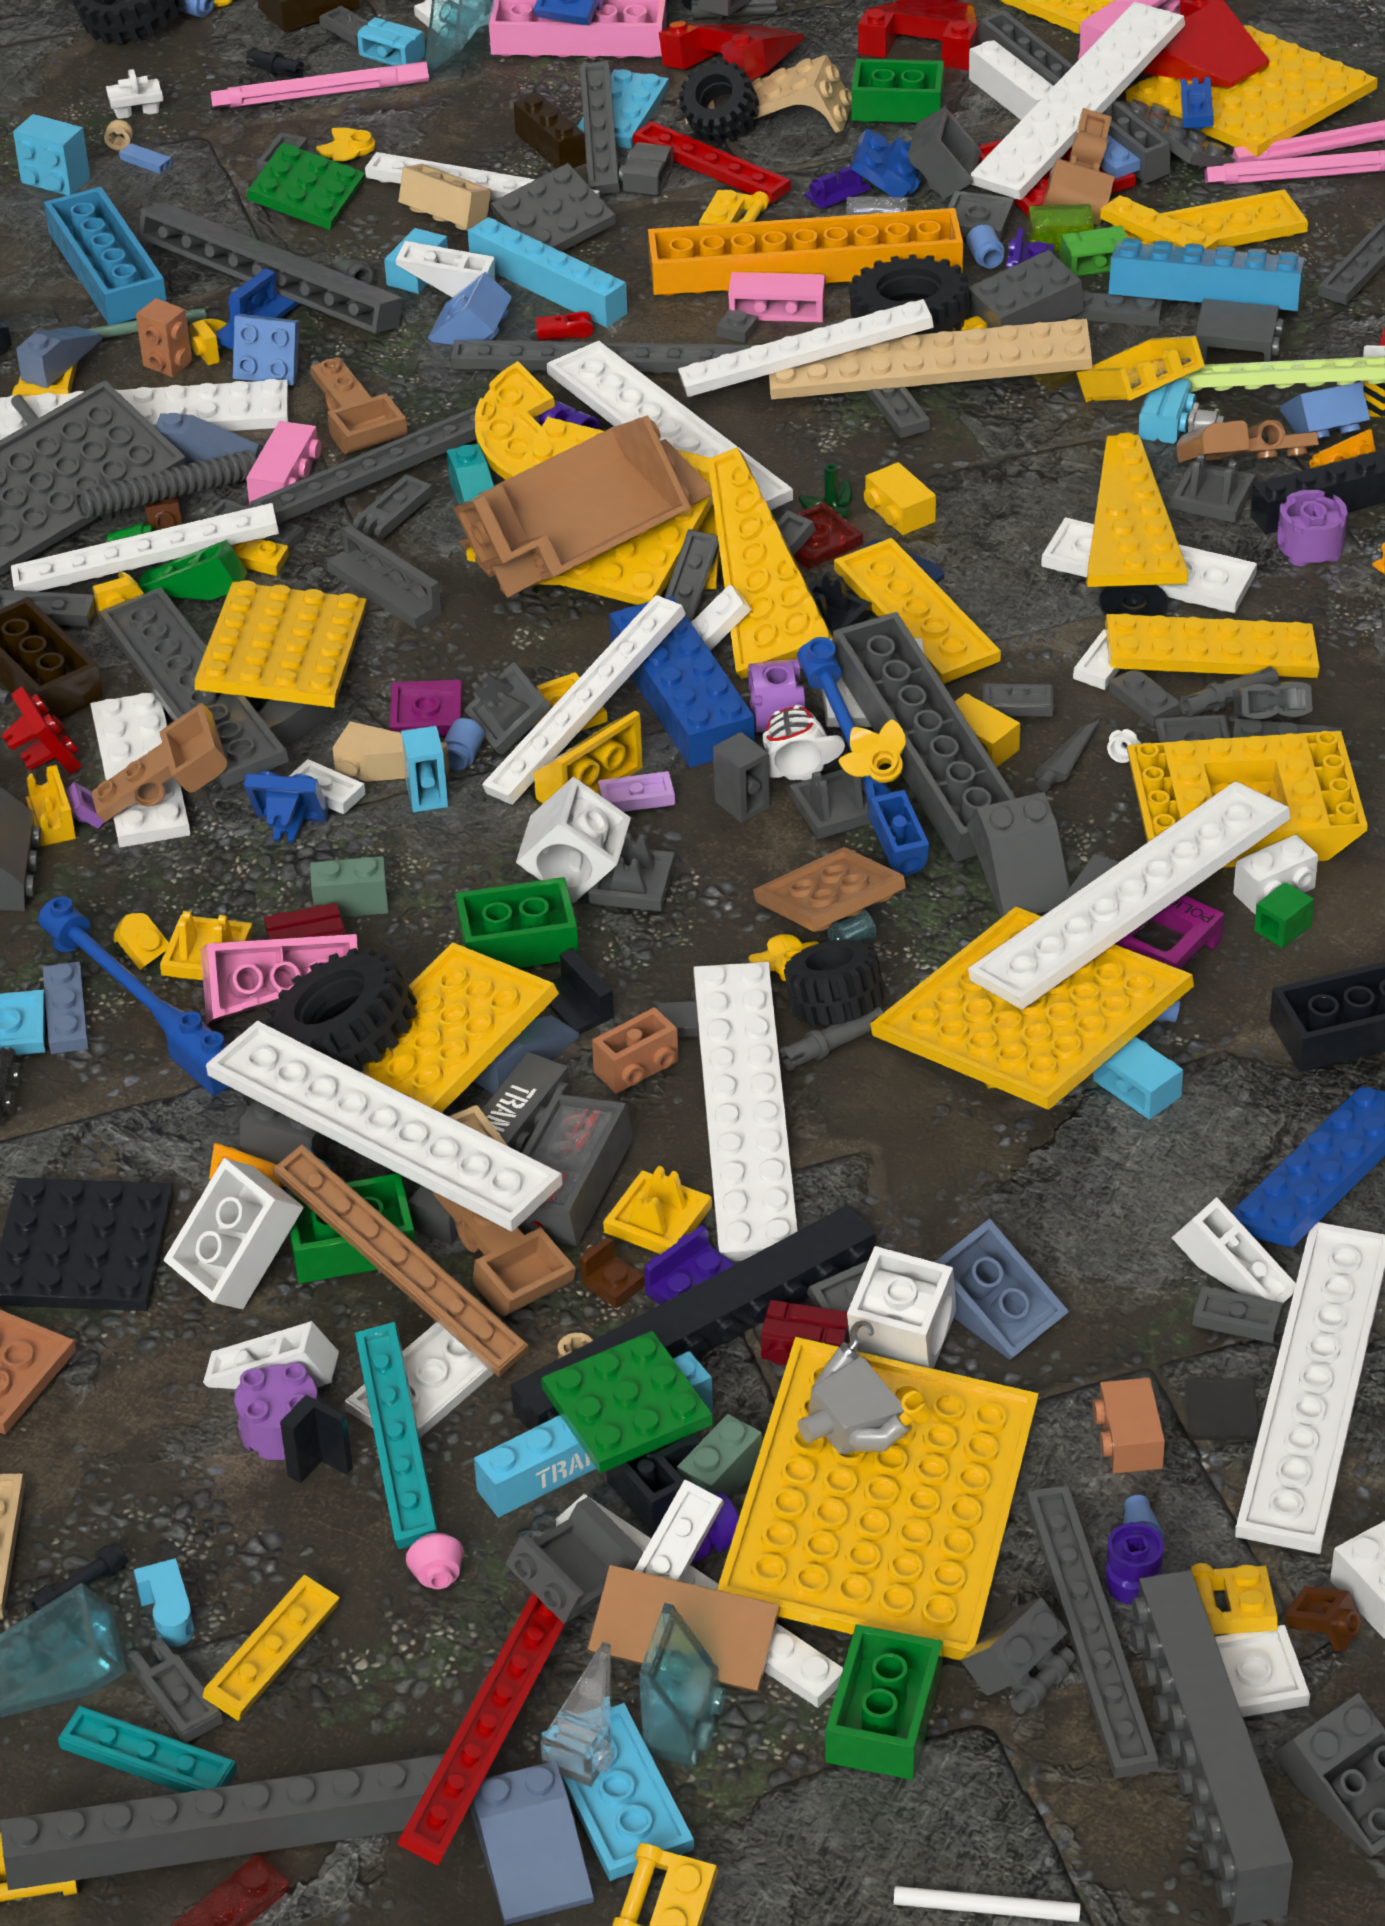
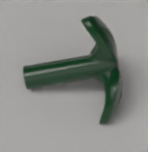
(835, 495)

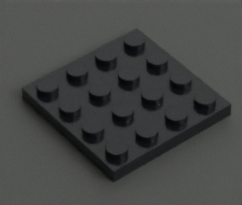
(83, 1243)

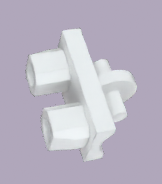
(134, 92)

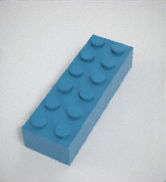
(104, 254)
(1202, 273)

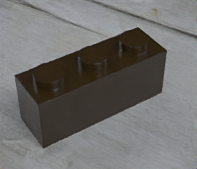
(549, 131)

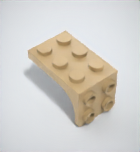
(809, 84)

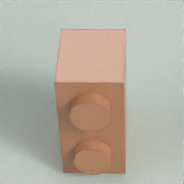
(1130, 1425)

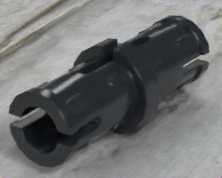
(275, 63)

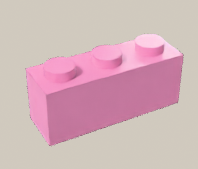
(778, 296)
(284, 459)

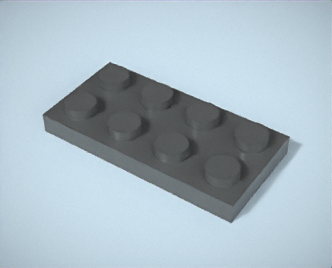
(1184, 142)

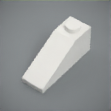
(444, 267)
(1232, 1254)
(297, 1344)

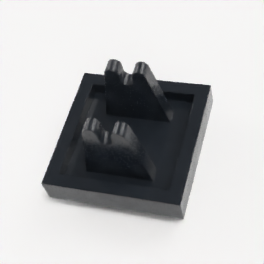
(836, 605)

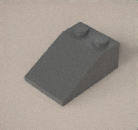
(1020, 853)

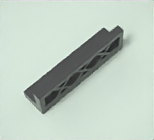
(385, 584)

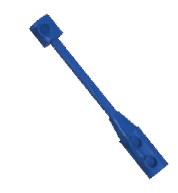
(888, 811)
(187, 1036)

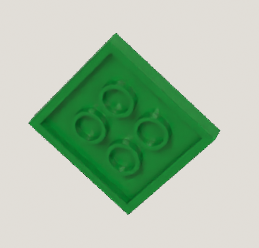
(306, 186)
(626, 1401)

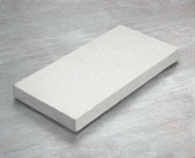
(438, 1375)

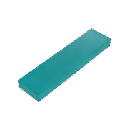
(144, 1752)

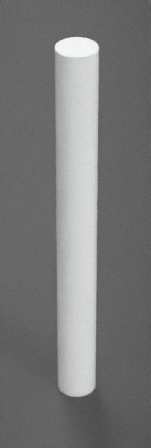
(987, 1904)

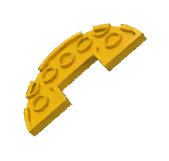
(506, 418)

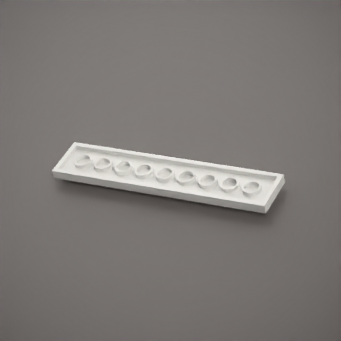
(1090, 84)
(625, 394)
(226, 405)
(1128, 895)
(744, 1108)
(385, 1125)
(1313, 1389)

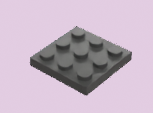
(555, 209)

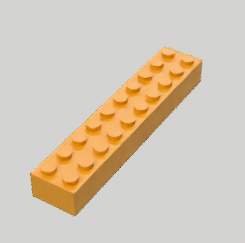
(833, 246)

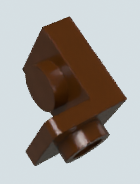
(164, 513)
(609, 1275)
(1325, 1612)

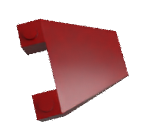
(933, 19)
(750, 46)
(1209, 46)

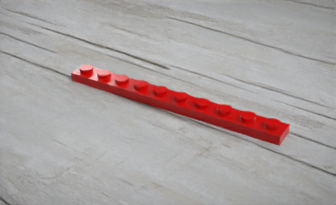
(482, 1733)

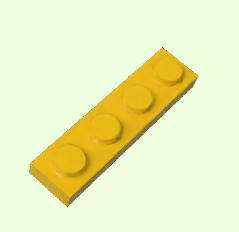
(1153, 225)
(270, 1647)

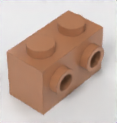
(164, 337)
(635, 1050)

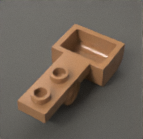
(1080, 178)
(354, 416)
(1235, 439)
(188, 753)
(514, 1265)

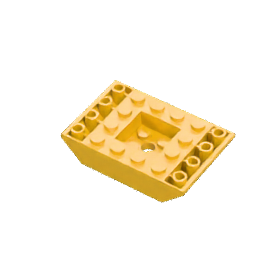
(1297, 770)

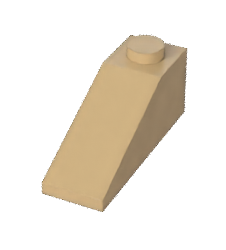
(372, 753)

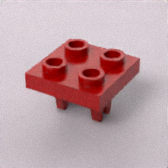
(48, 730)

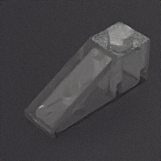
(583, 1727)

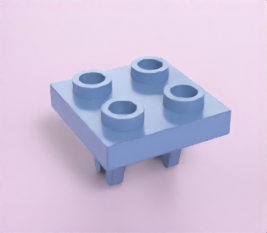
(265, 348)

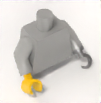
(856, 1406)

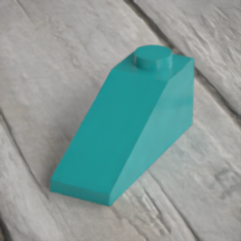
(468, 472)

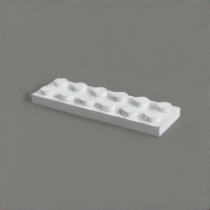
(1212, 577)
(125, 733)

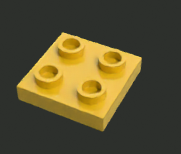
(191, 934)
(657, 1211)

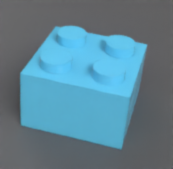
(51, 155)

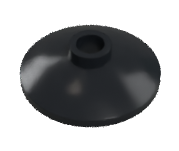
(1133, 600)

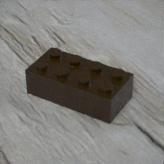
(45, 660)

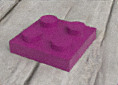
(425, 705)

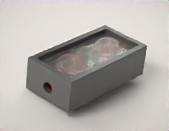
(586, 1145)

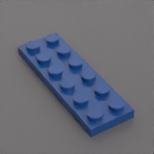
(1318, 1171)

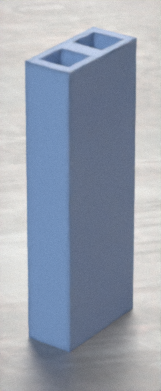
(145, 158)

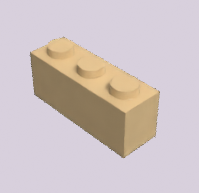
(444, 196)

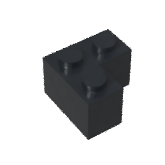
(652, 1480)

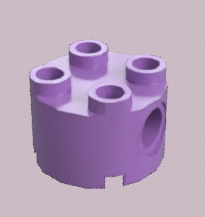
(1312, 527)
(773, 689)
(264, 1400)

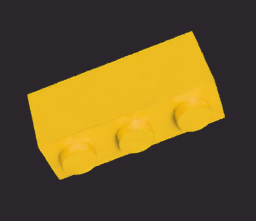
(604, 755)

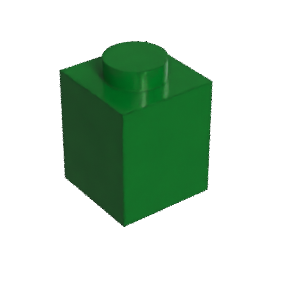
(1284, 914)

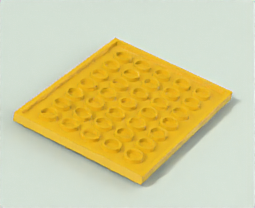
(889, 1534)

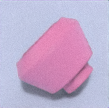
(435, 1560)

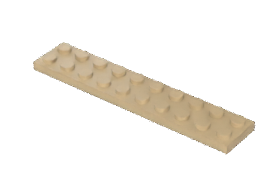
(943, 359)

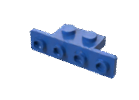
(255, 298)

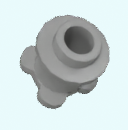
(1201, 418)

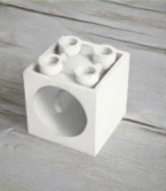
(574, 838)
(906, 1304)

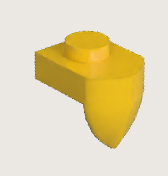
(204, 339)
(115, 591)
(140, 939)

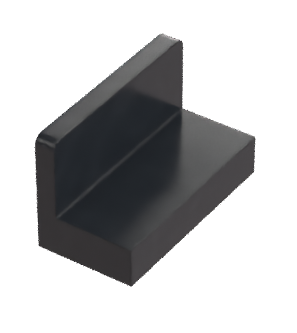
(583, 996)
(315, 1435)

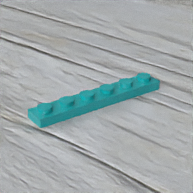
(396, 1434)

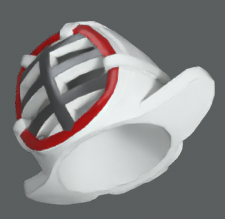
(798, 744)

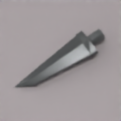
(1060, 764)

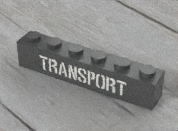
(514, 1115)

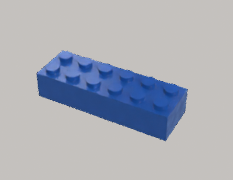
(688, 690)

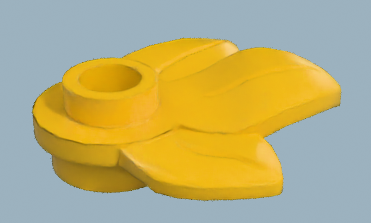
(347, 144)
(873, 750)
(779, 952)

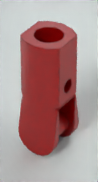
(564, 326)

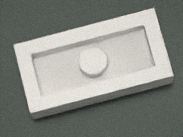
(721, 616)
(1095, 665)
(338, 789)

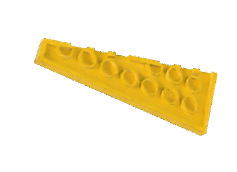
(1131, 525)
(760, 568)

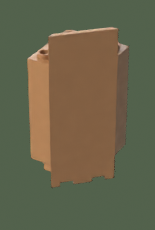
(578, 504)

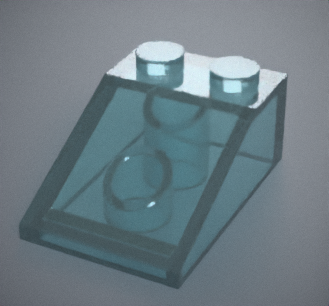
(452, 26)
(59, 1653)
(678, 1691)

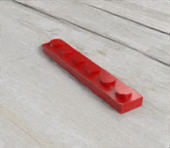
(715, 162)

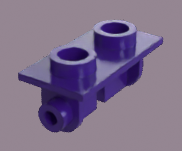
(829, 191)

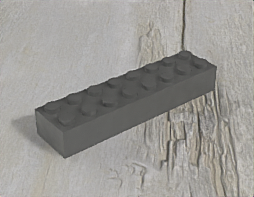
(941, 753)
(1212, 1749)

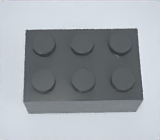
(1028, 293)

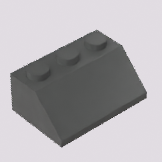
(17, 855)

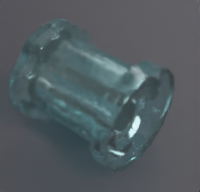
(856, 927)

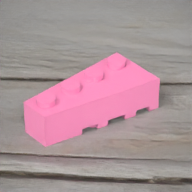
(255, 972)

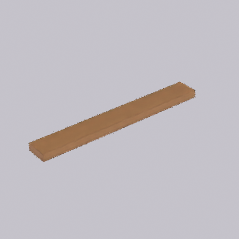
(401, 1260)

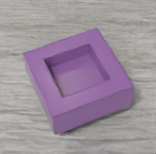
(82, 805)

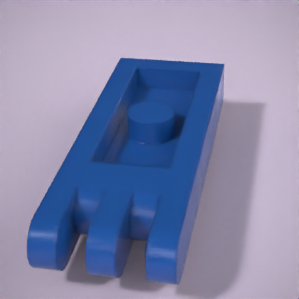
(1196, 104)

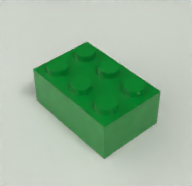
(896, 90)
(518, 922)
(323, 1253)
(884, 1702)

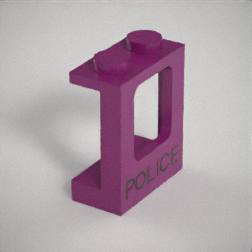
(1193, 919)

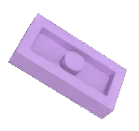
(638, 791)

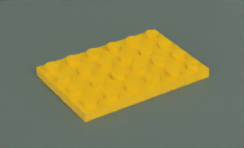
(281, 644)
(463, 1021)

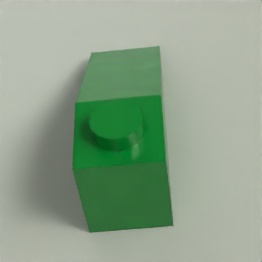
(199, 575)

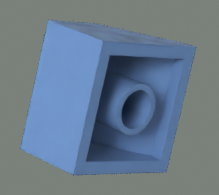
(472, 312)
(1328, 410)

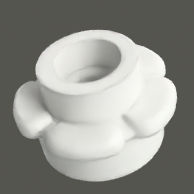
(1115, 747)

